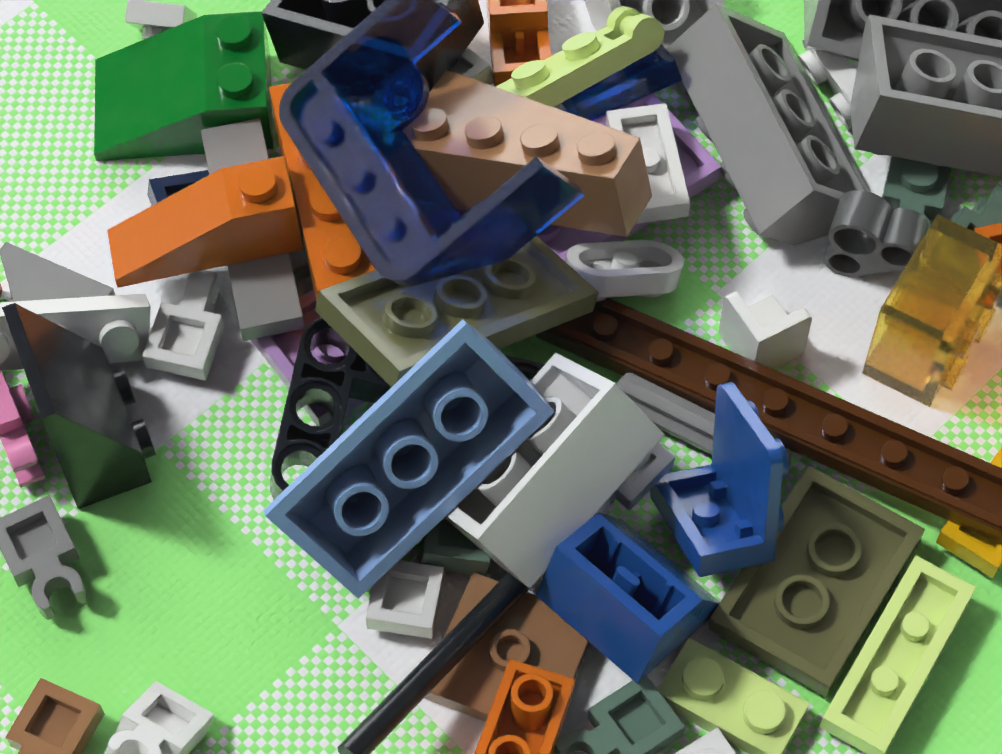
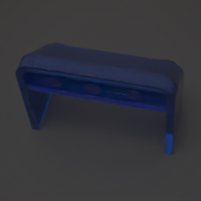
(350, 127)

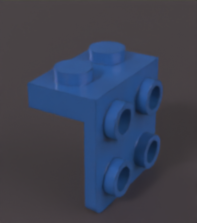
(729, 509)

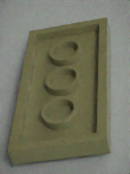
(504, 302)

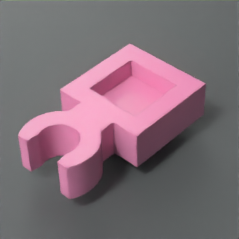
(13, 415)

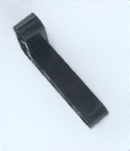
(330, 388)

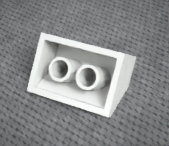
(558, 472)

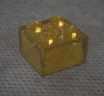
(936, 312)

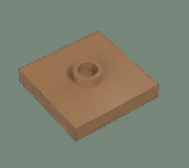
(525, 634)

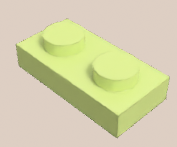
(728, 696)

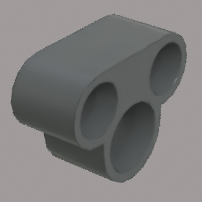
(871, 235)

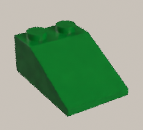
(182, 81)

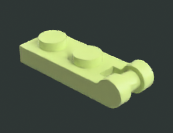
(588, 58)

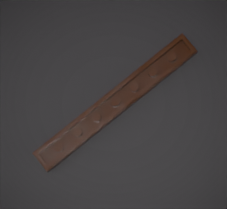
(796, 413)

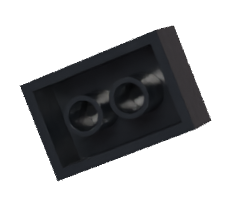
(310, 28)

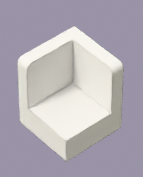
(764, 330)

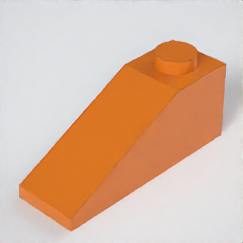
(213, 223)

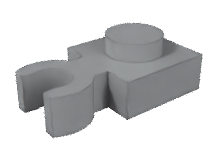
(38, 550)

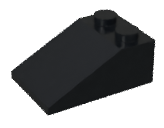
(82, 408)

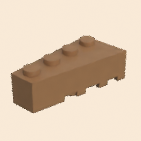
(484, 135)

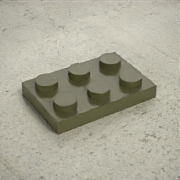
(825, 583)

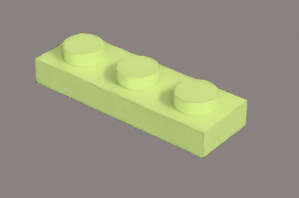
(897, 657)

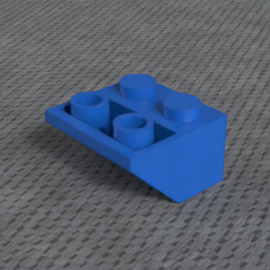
(623, 595)

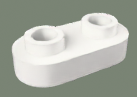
(837, 74)
(627, 267)

